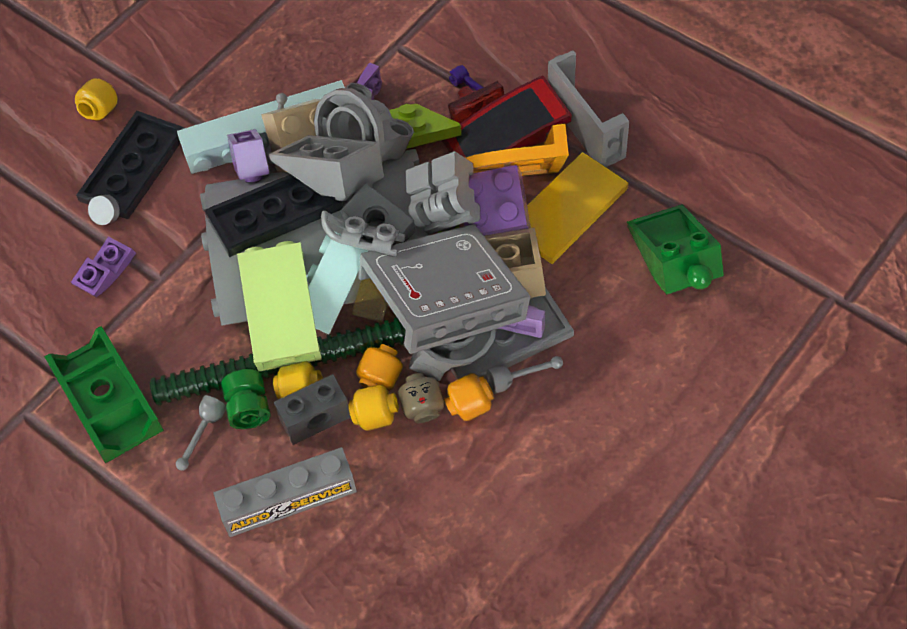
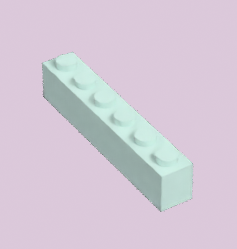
(208, 144)

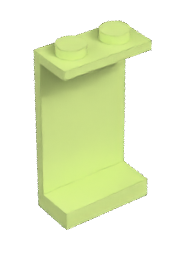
(278, 306)

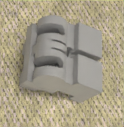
(442, 193)

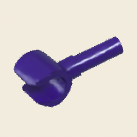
(460, 75)

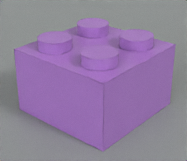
(500, 199)

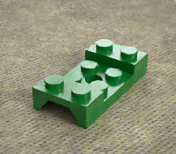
(120, 416)

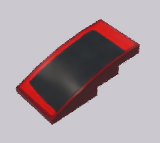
(511, 121)

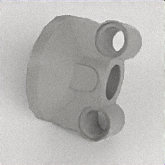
(354, 116)
(462, 352)

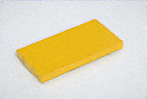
(572, 204)

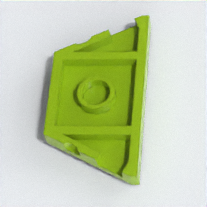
(426, 124)

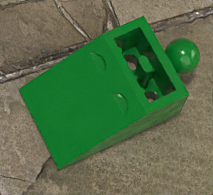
(677, 249)

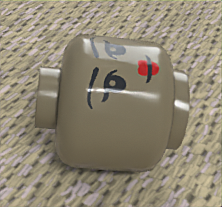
(421, 398)

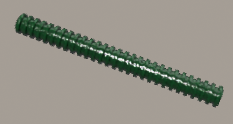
(331, 348)

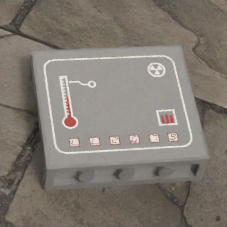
(446, 287)

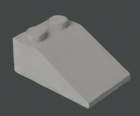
(332, 164)

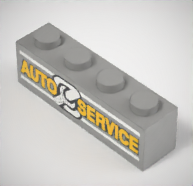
(285, 492)

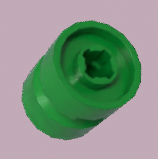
(245, 399)

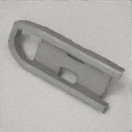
(356, 227)

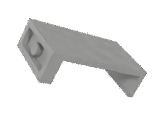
(603, 141)

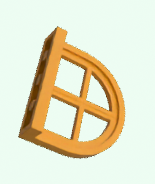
(530, 160)

